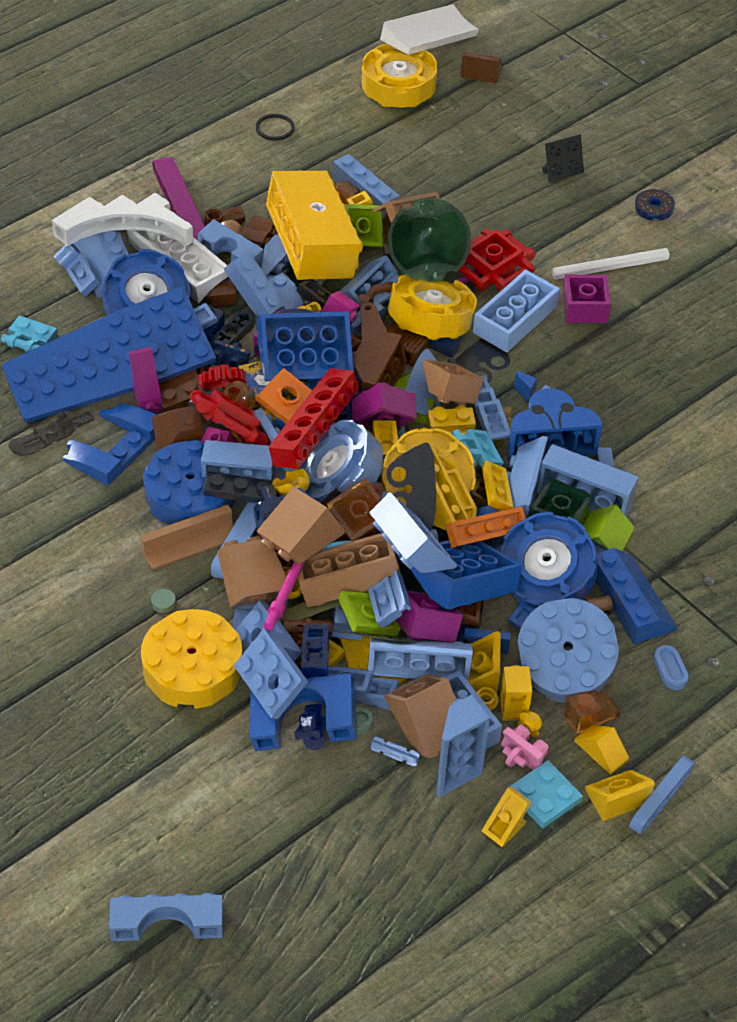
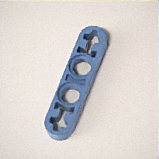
(662, 795)

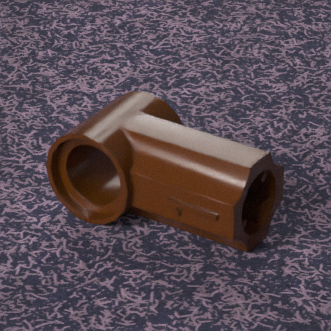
(234, 213)

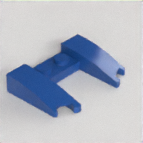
(108, 466)

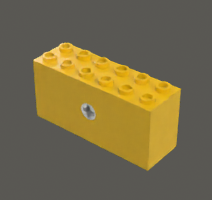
(313, 225)

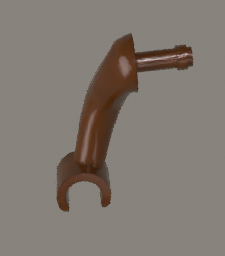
(379, 288)

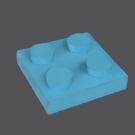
(549, 792)

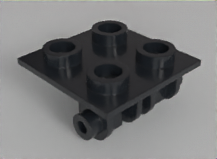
(564, 158)

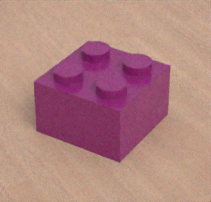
(586, 299)
(384, 404)
(429, 620)

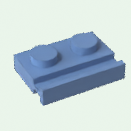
(389, 599)

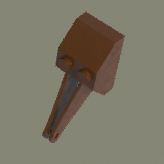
(380, 354)

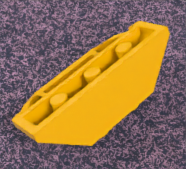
(452, 495)

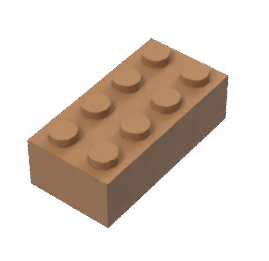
(347, 568)

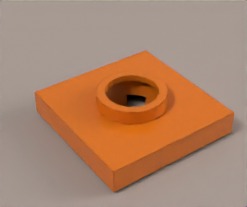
(273, 400)

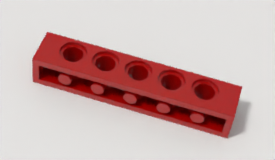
(313, 418)

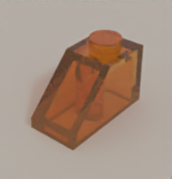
(589, 709)

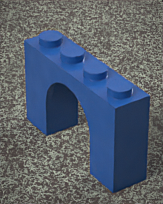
(333, 692)

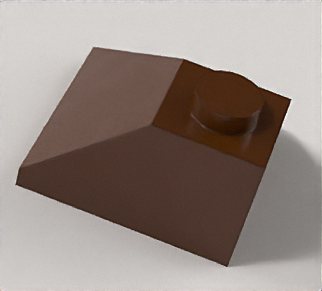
(177, 426)

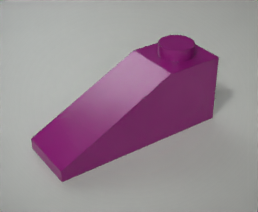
(145, 380)

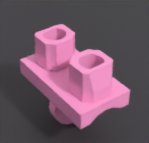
(521, 751)

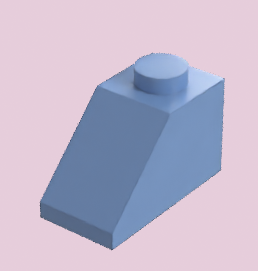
(287, 291)

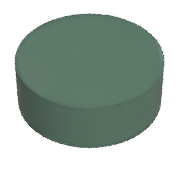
(163, 601)
(364, 720)

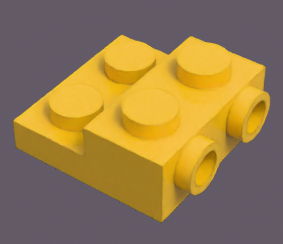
(451, 419)

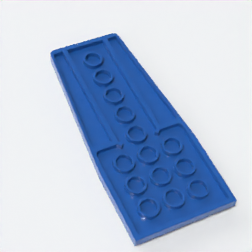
(95, 358)

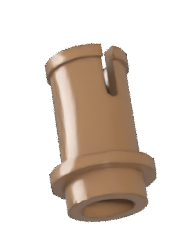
(603, 603)

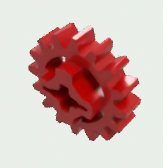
(220, 377)

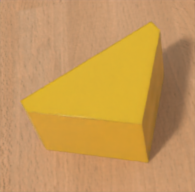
(604, 747)

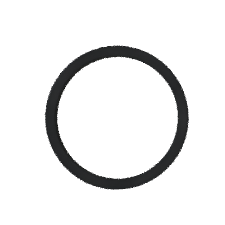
(274, 138)

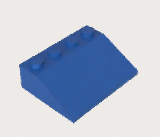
(304, 343)
(478, 577)

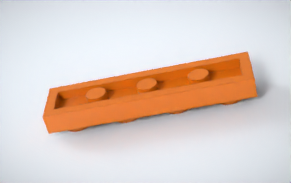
(483, 527)

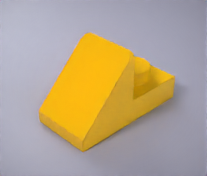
(507, 817)

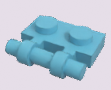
(28, 334)
(481, 446)

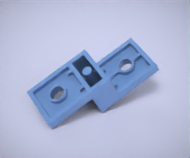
(269, 660)

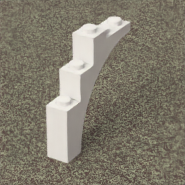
(121, 214)

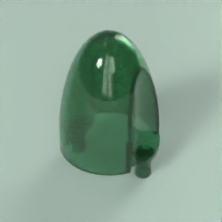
(429, 239)

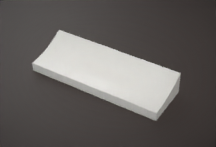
(427, 30)
(199, 264)

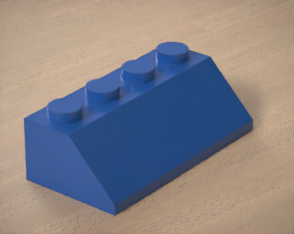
(632, 596)

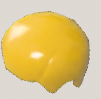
(296, 478)

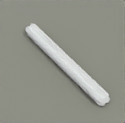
(611, 263)

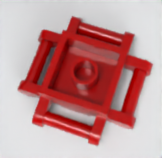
(496, 257)
(230, 414)

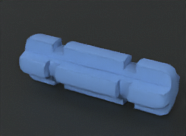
(395, 751)

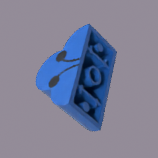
(555, 416)

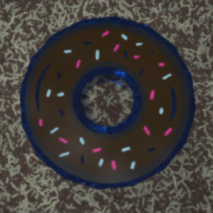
(644, 203)

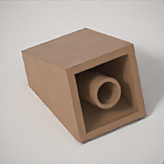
(299, 527)
(250, 572)
(422, 711)

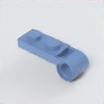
(78, 268)

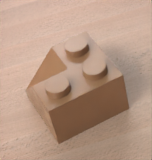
(452, 382)

